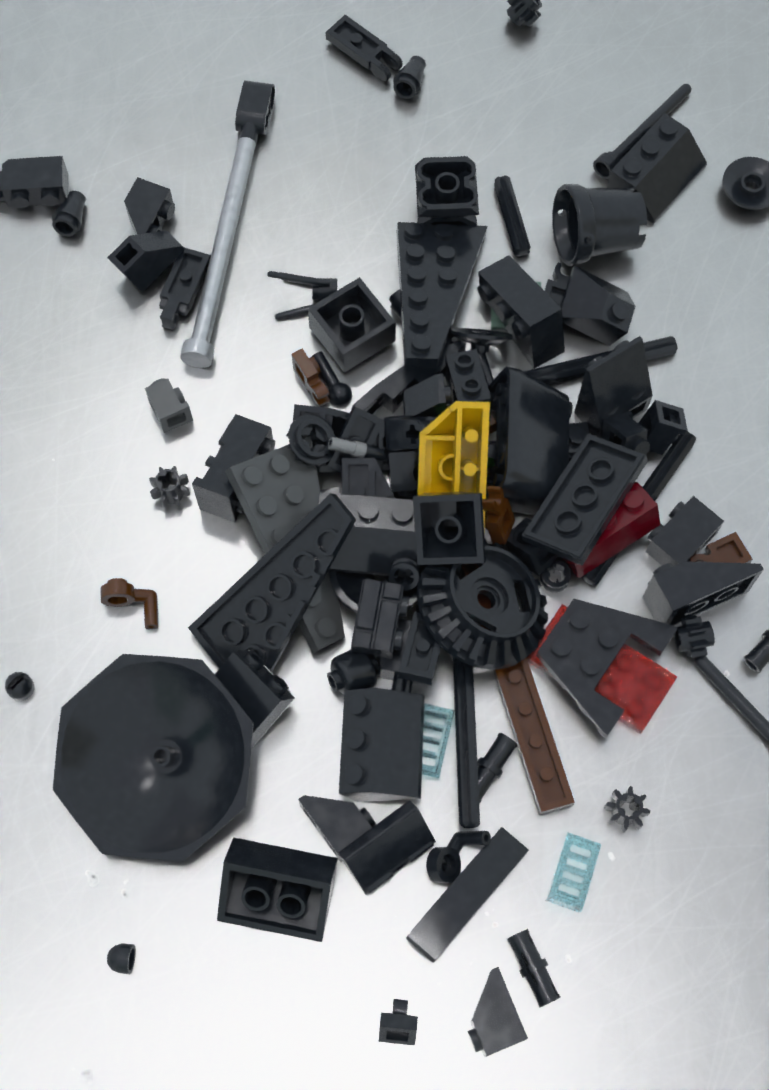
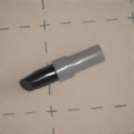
(356, 449)

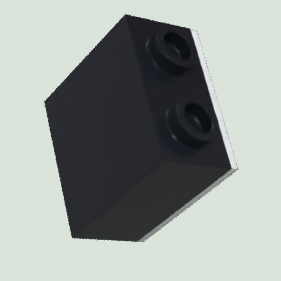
(255, 689)

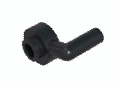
(445, 863)

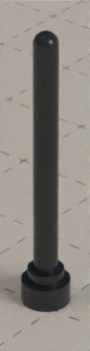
(607, 161)
(733, 695)

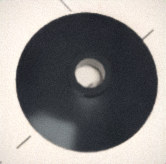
(746, 173)

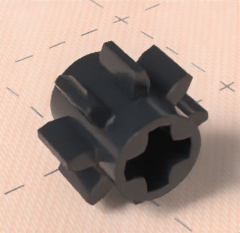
(524, 11)
(173, 493)
(694, 636)
(635, 804)

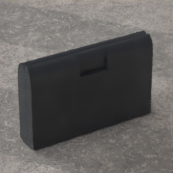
(387, 847)

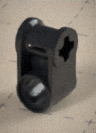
(404, 430)

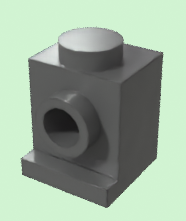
(168, 404)

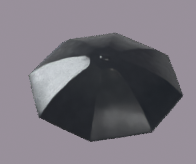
(153, 757)

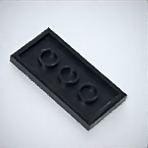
(584, 499)

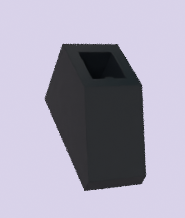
(148, 206)
(145, 256)
(427, 397)

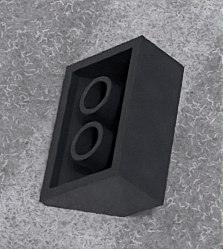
(660, 165)
(379, 535)
(381, 745)
(276, 889)

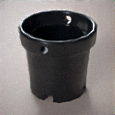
(596, 221)

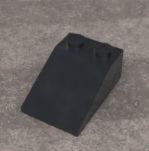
(696, 588)

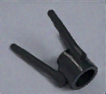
(320, 289)

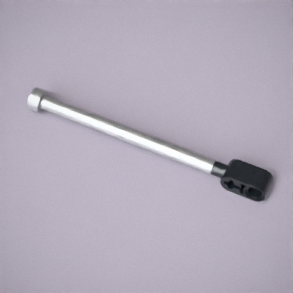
(251, 119)

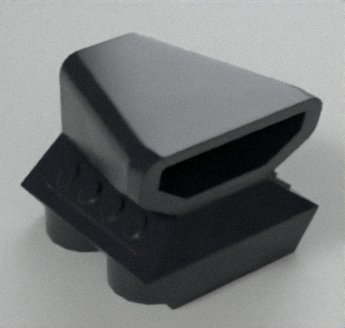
(447, 190)

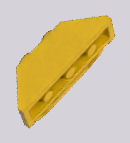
(455, 450)

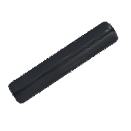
(512, 216)

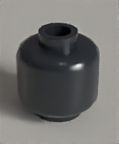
(353, 671)

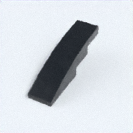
(390, 390)
(467, 894)

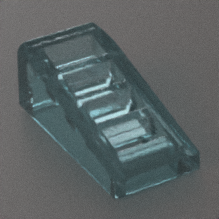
(440, 712)
(565, 899)

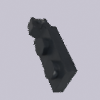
(182, 286)

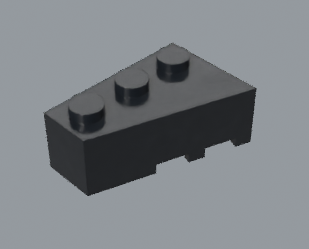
(524, 310)
(239, 443)

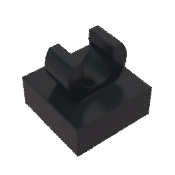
(398, 1026)

